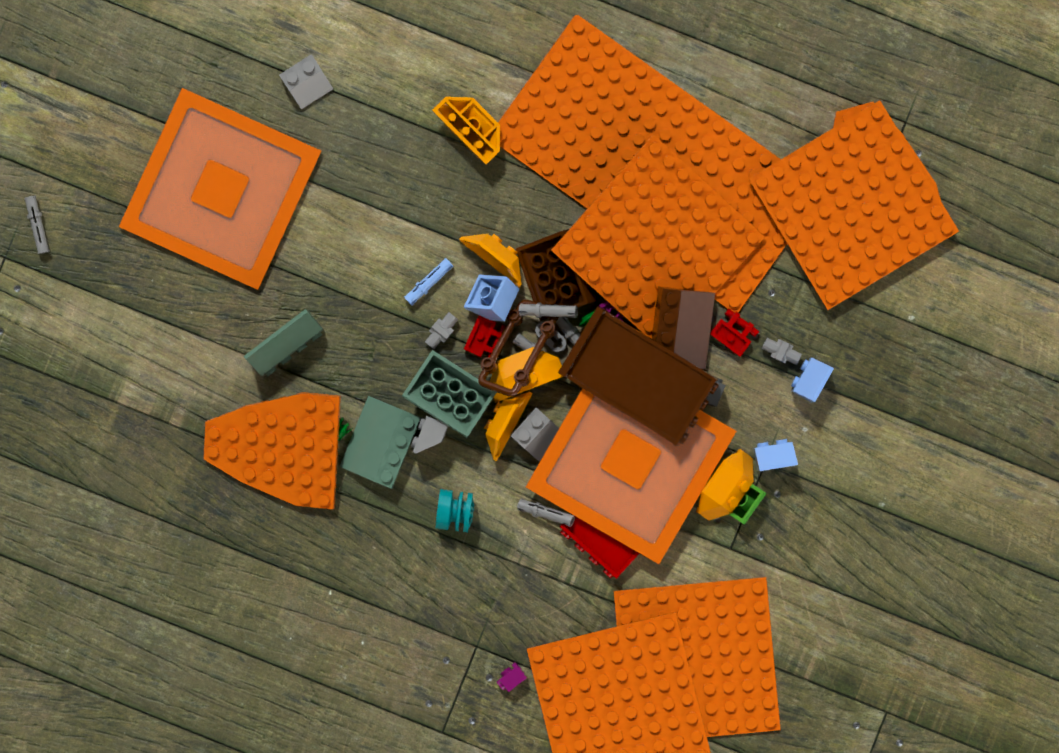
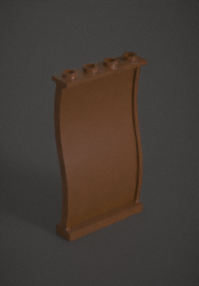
(639, 376)

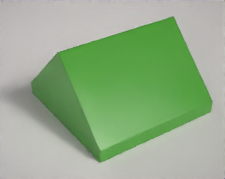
(748, 504)

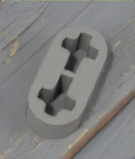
(549, 342)

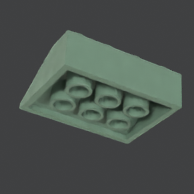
(284, 342)
(449, 394)
(380, 442)

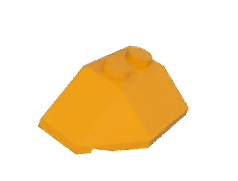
(471, 125)
(495, 254)
(543, 371)
(504, 422)
(726, 486)

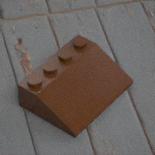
(550, 278)
(684, 322)

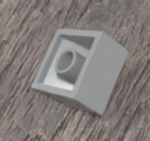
(306, 81)
(535, 433)

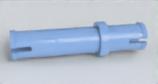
(432, 278)

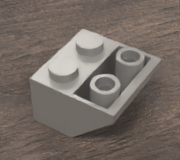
(431, 434)

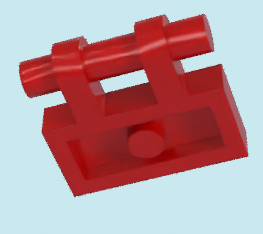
(480, 336)
(731, 337)

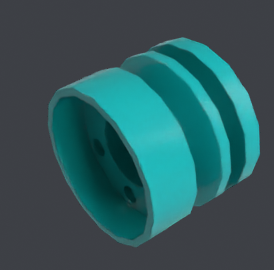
(454, 510)

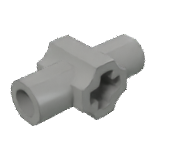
(441, 330)
(781, 351)

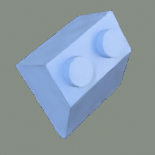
(492, 297)
(811, 380)
(774, 456)

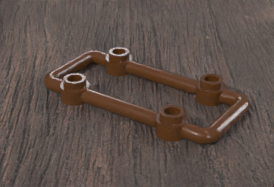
(521, 376)

